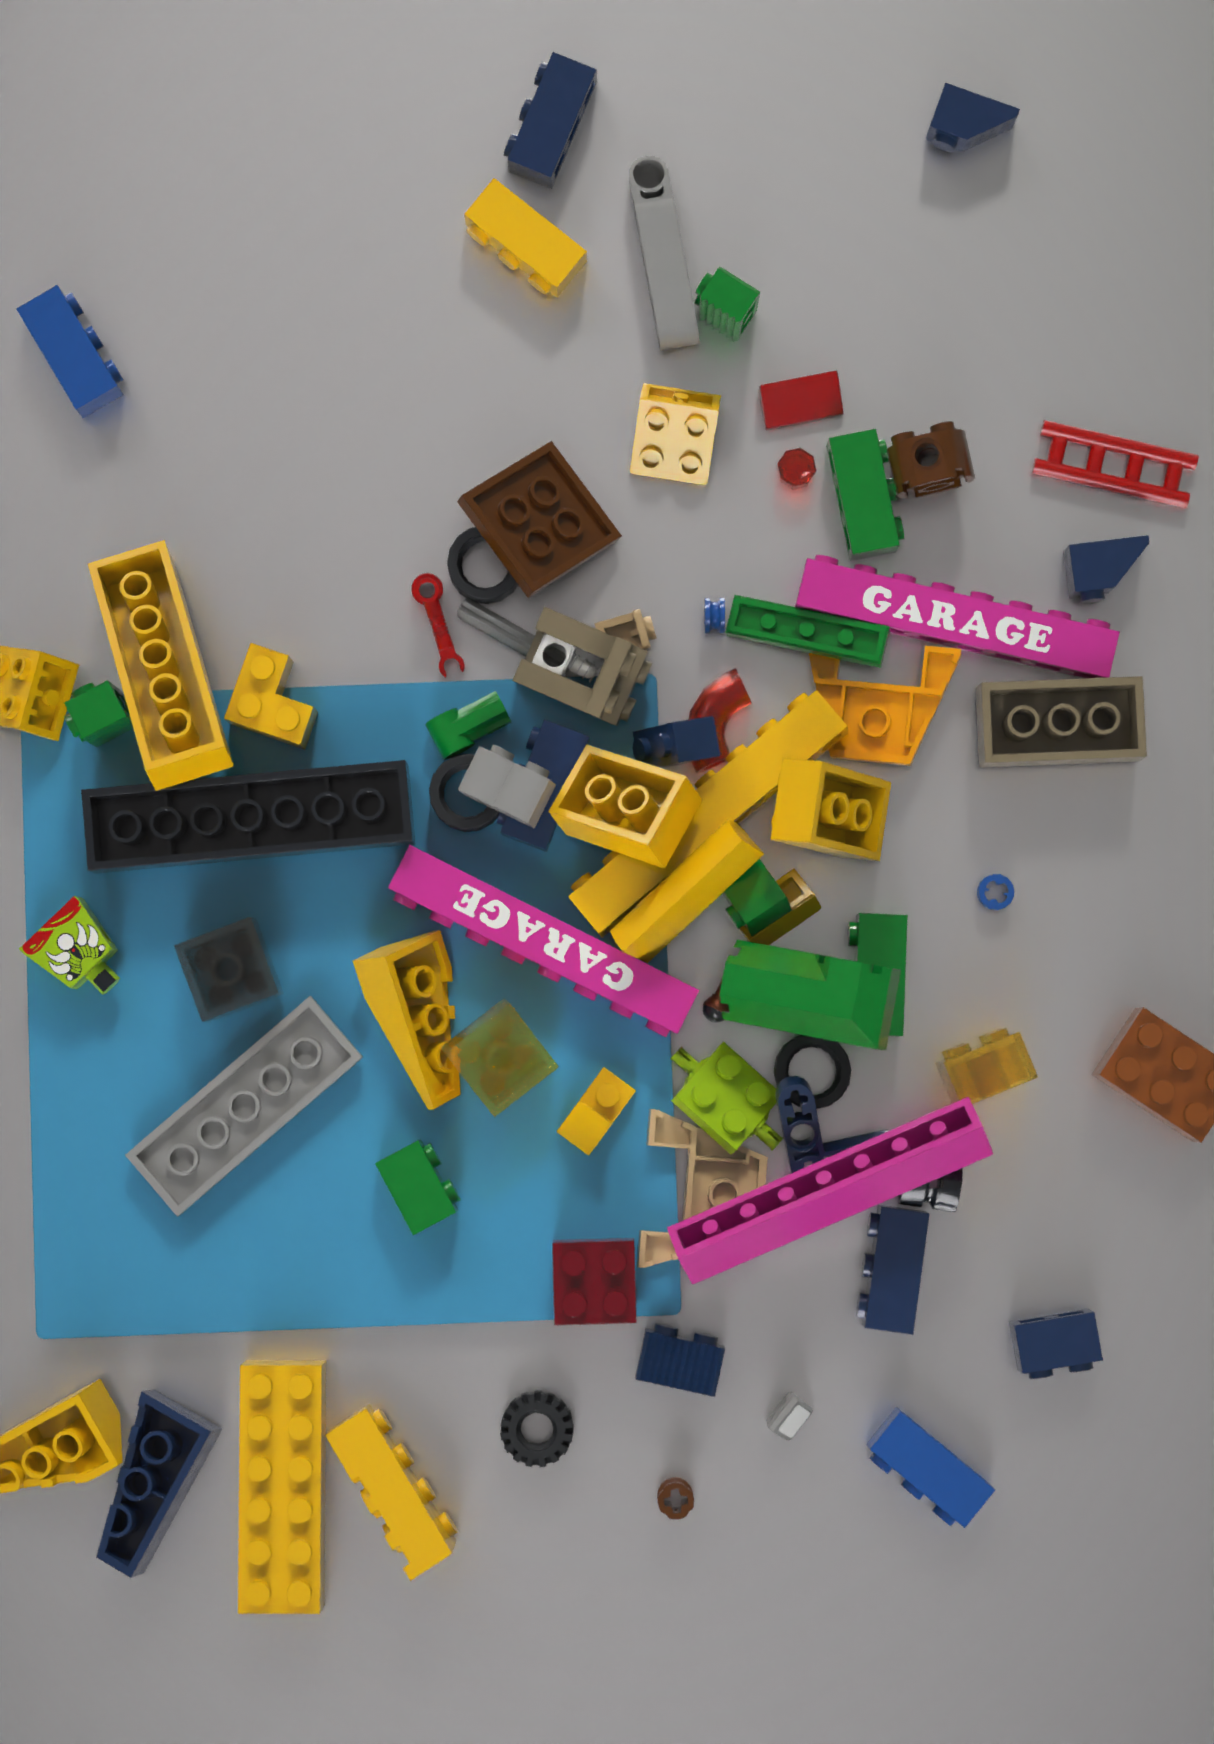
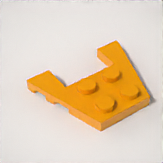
(884, 719)

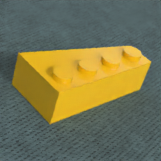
(393, 1490)

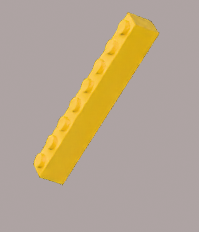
(728, 794)

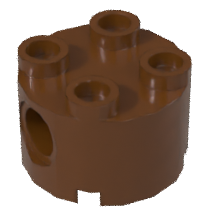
(944, 475)

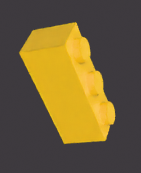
(524, 239)

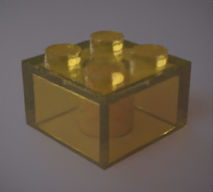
(499, 1057)
(986, 1068)

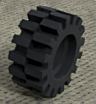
(531, 1453)

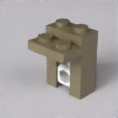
(621, 670)

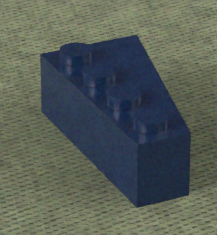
(158, 1471)

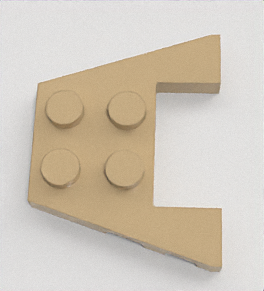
(711, 1177)

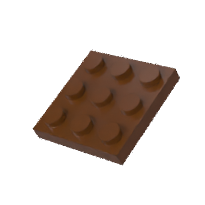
(539, 519)

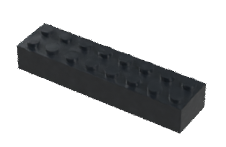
(248, 817)

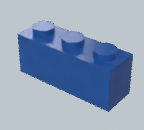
(71, 350)
(929, 1469)

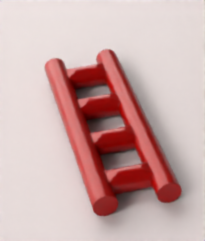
(1137, 452)

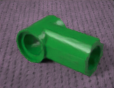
(459, 729)

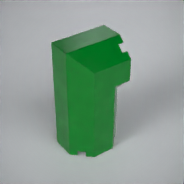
(810, 994)

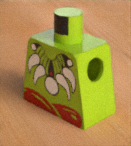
(74, 947)

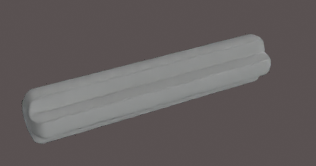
(504, 630)

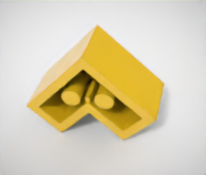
(259, 701)

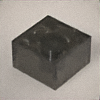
(228, 969)

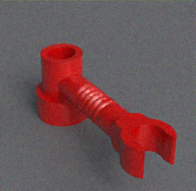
(436, 619)

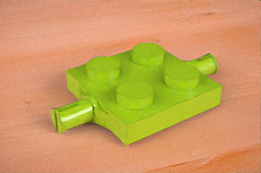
(726, 1098)

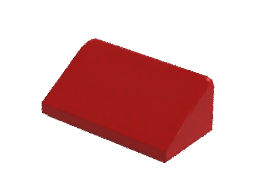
(801, 400)

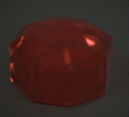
(796, 468)

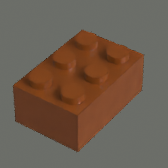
(1162, 1073)

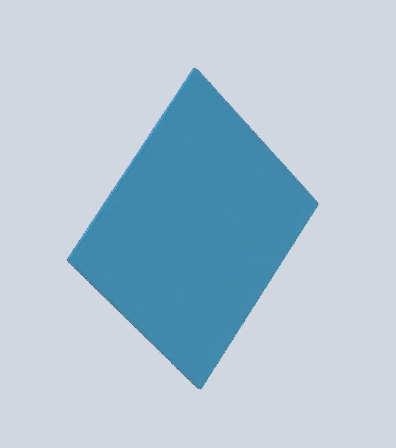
(306, 1219)

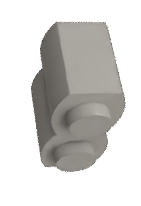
(507, 785)

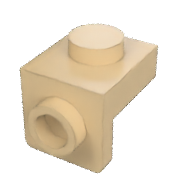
(631, 628)

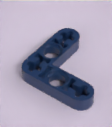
(813, 1147)

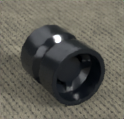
(942, 1198)

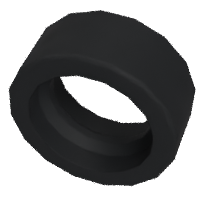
(464, 587)
(437, 798)
(837, 1053)

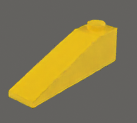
(410, 1001)
(63, 1442)

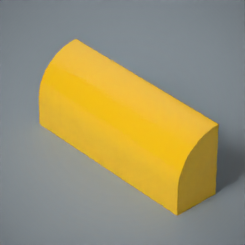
(686, 892)

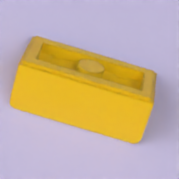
(803, 905)

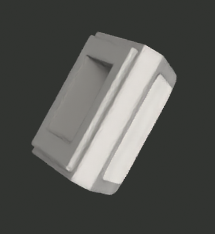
(789, 1416)

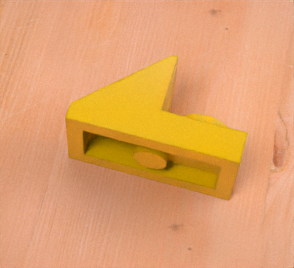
(596, 1111)

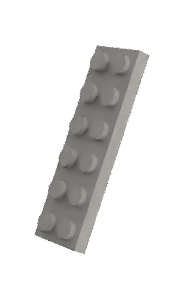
(244, 1106)

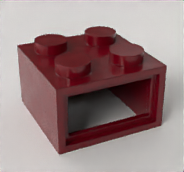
(594, 1281)

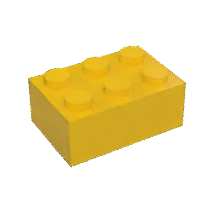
(625, 805)
(830, 809)

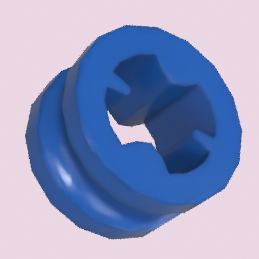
(714, 615)
(993, 903)

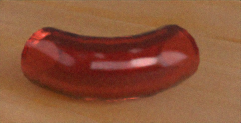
(721, 700)

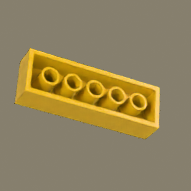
(160, 665)
(282, 1487)

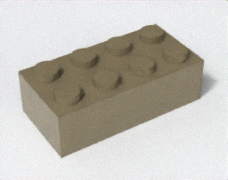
(1061, 721)

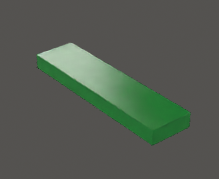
(808, 631)

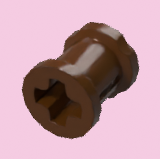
(686, 1504)

